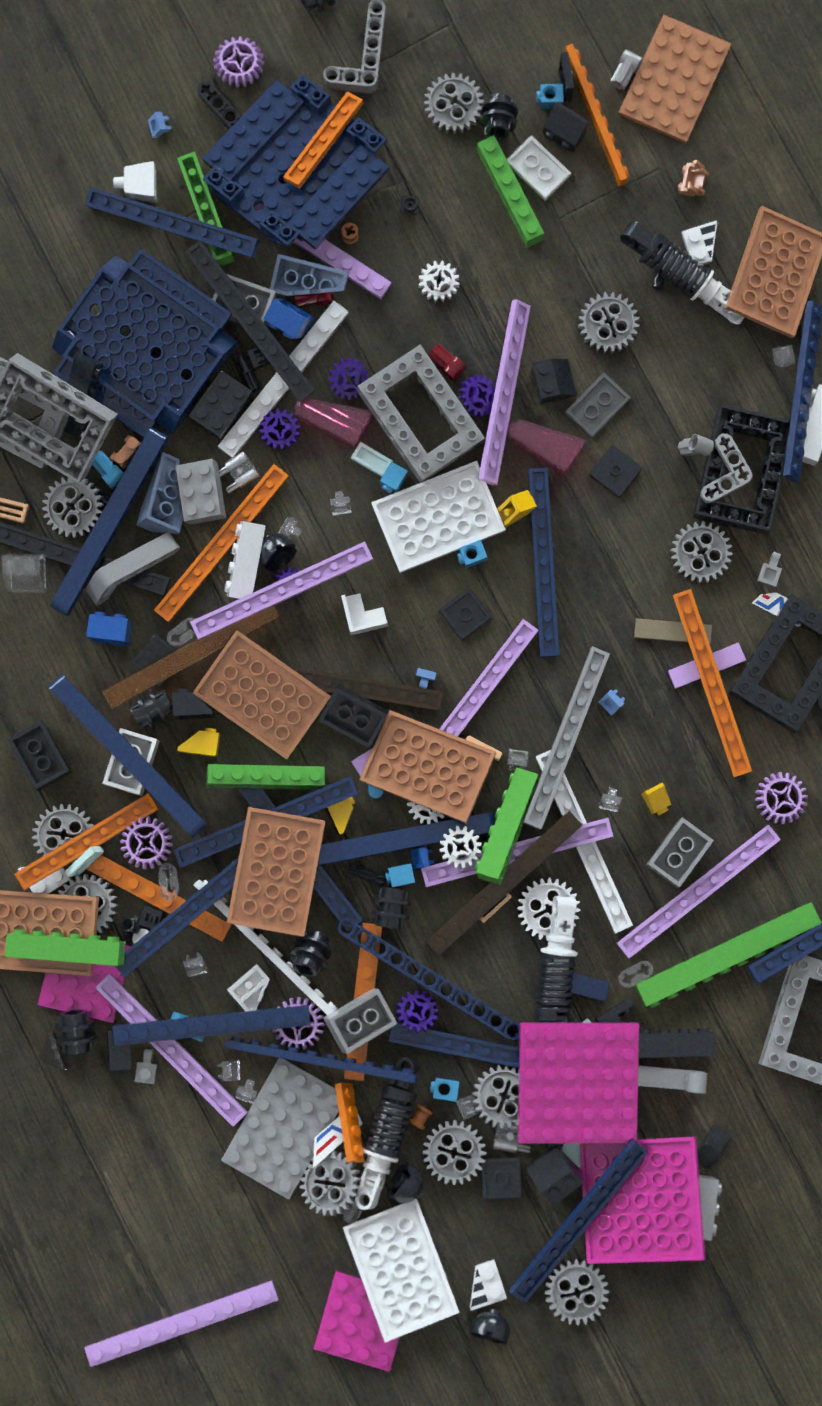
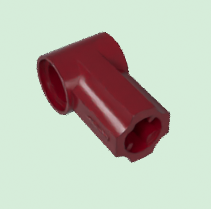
(317, 298)
(451, 365)

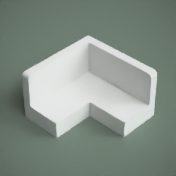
(360, 620)

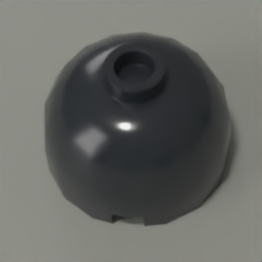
(276, 550)
(406, 1184)
(491, 1327)

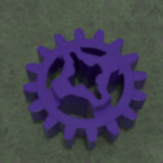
(343, 383)
(469, 396)
(287, 428)
(409, 1016)

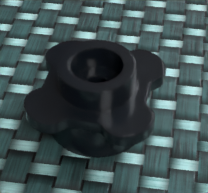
(414, 200)
(126, 923)

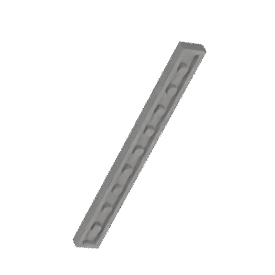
(566, 738)

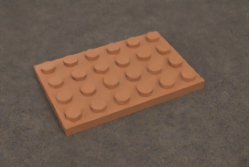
(674, 79)
(776, 272)
(261, 694)
(428, 766)
(276, 871)
(49, 914)

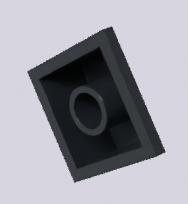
(565, 127)
(553, 380)
(189, 706)
(555, 1175)

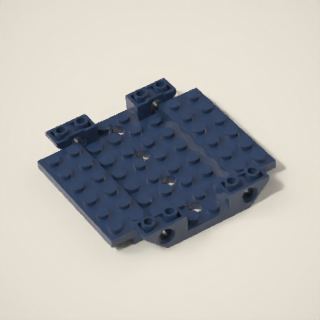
(265, 146)
(162, 315)

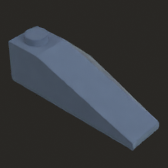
(303, 277)
(162, 503)

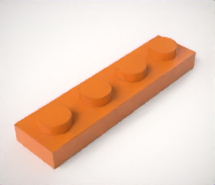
(349, 1123)

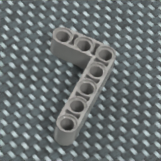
(369, 55)
(129, 565)
(672, 1078)

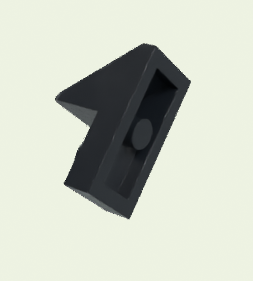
(611, 1015)
(712, 1145)

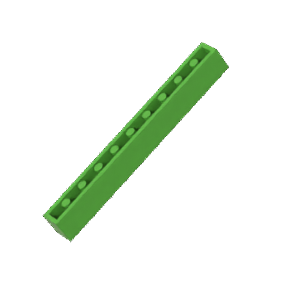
(727, 954)

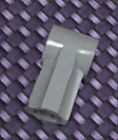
(627, 66)
(696, 445)

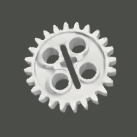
(540, 893)

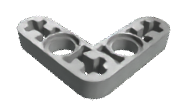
(733, 476)

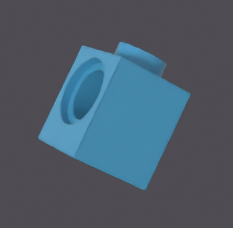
(553, 89)
(393, 478)
(478, 548)
(400, 875)
(451, 1095)

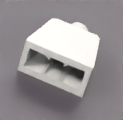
(138, 182)

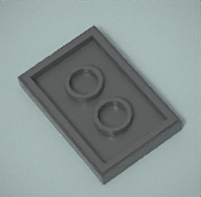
(597, 405)

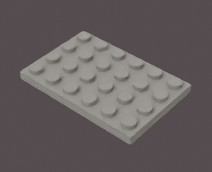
(282, 1128)

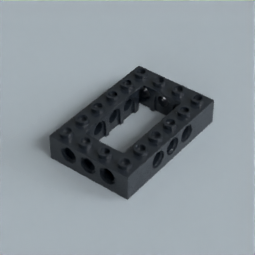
(757, 425)
(746, 686)

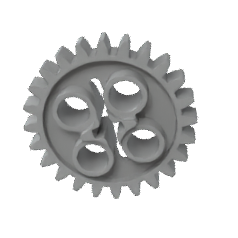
(445, 116)
(593, 328)
(60, 494)
(716, 545)
(67, 818)
(94, 889)
(487, 1090)
(450, 1170)
(327, 1202)
(581, 1309)

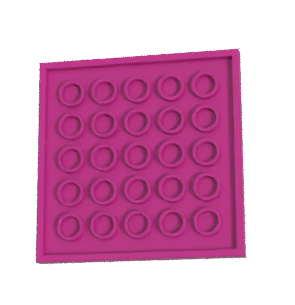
(578, 1082)
(654, 1211)

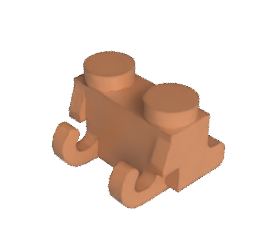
(693, 179)
(127, 452)

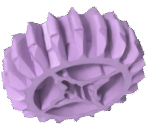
(231, 63)
(788, 801)
(140, 850)
(315, 1024)

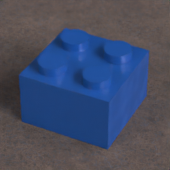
(288, 318)
(109, 629)

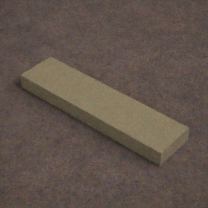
(664, 630)

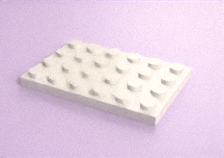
(438, 516)
(400, 1270)

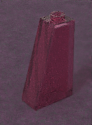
(336, 420)
(546, 444)

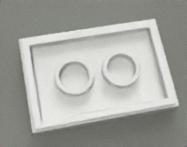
(538, 168)

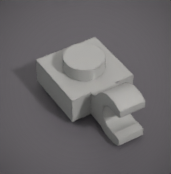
(770, 572)
(146, 1070)

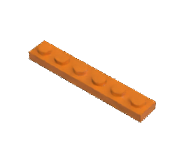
(323, 140)

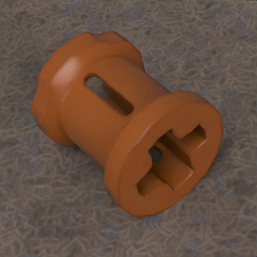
(346, 229)
(420, 1116)

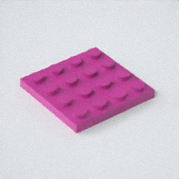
(79, 992)
(351, 1326)

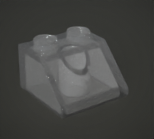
(24, 573)

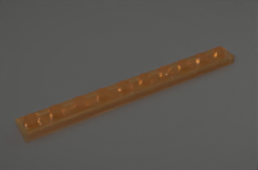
(183, 658)

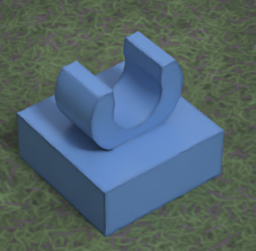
(157, 124)
(425, 676)
(611, 702)

